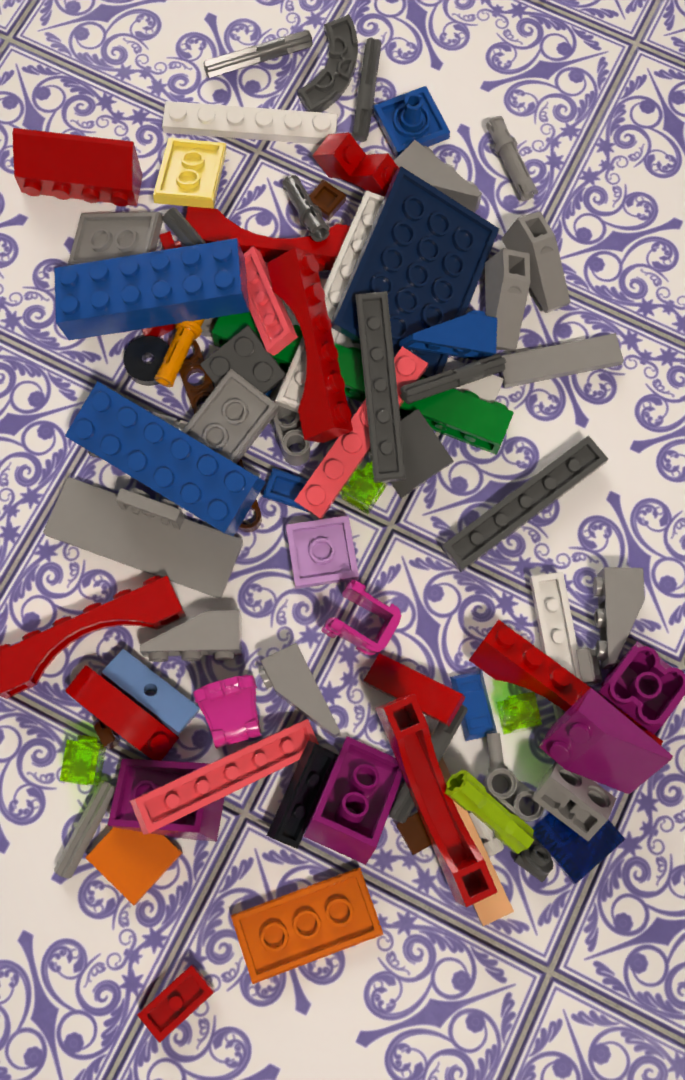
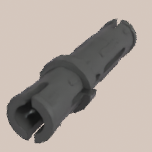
(309, 213)

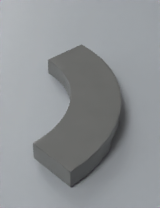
(340, 67)

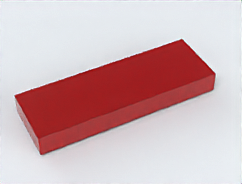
(399, 680)

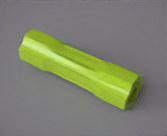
(473, 797)

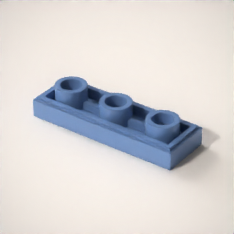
(135, 679)

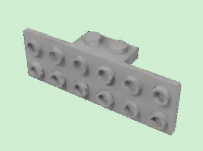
(144, 535)

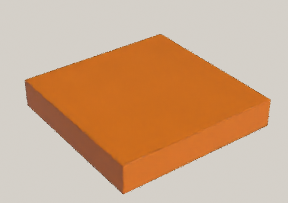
(133, 860)

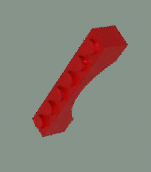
(216, 227)
(324, 403)
(148, 606)
(515, 660)
(450, 839)

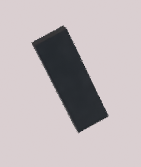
(302, 795)

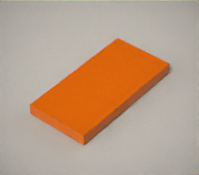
(306, 925)

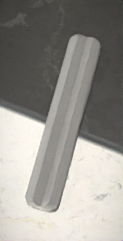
(85, 830)

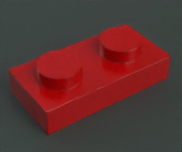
(176, 1003)

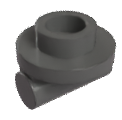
(535, 861)

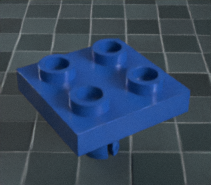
(410, 119)

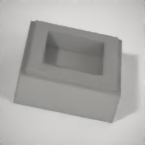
(589, 666)

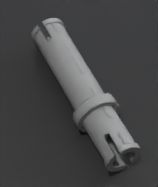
(507, 149)

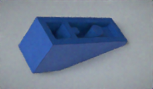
(465, 337)

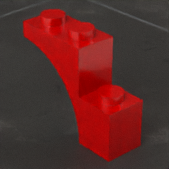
(344, 159)

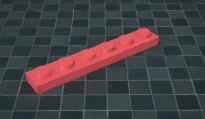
(352, 447)
(221, 777)

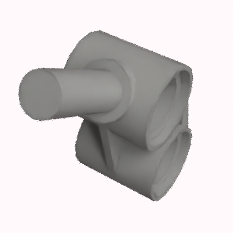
(291, 434)
(515, 789)

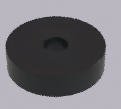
(138, 352)

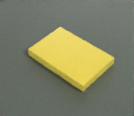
(190, 173)

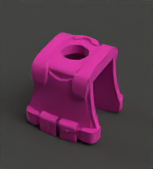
(356, 593)
(230, 709)

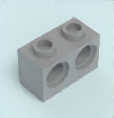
(574, 800)

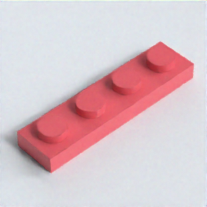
(266, 306)

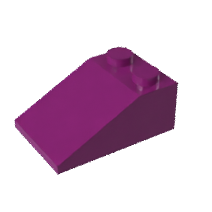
(603, 745)
(143, 776)
(355, 801)

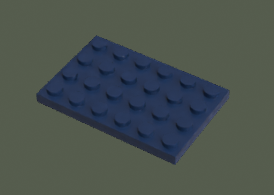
(424, 256)

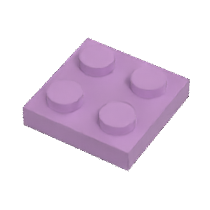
(322, 552)

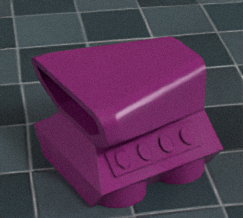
(644, 687)

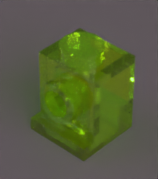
(364, 491)
(519, 713)

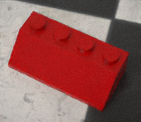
(76, 167)

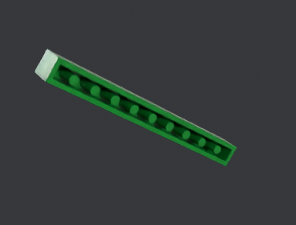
(449, 413)

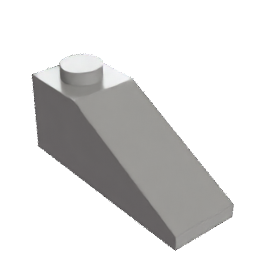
(296, 685)

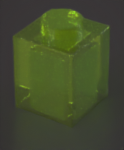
(83, 761)

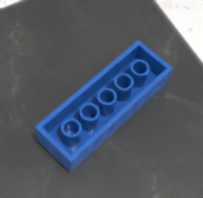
(151, 289)
(165, 459)

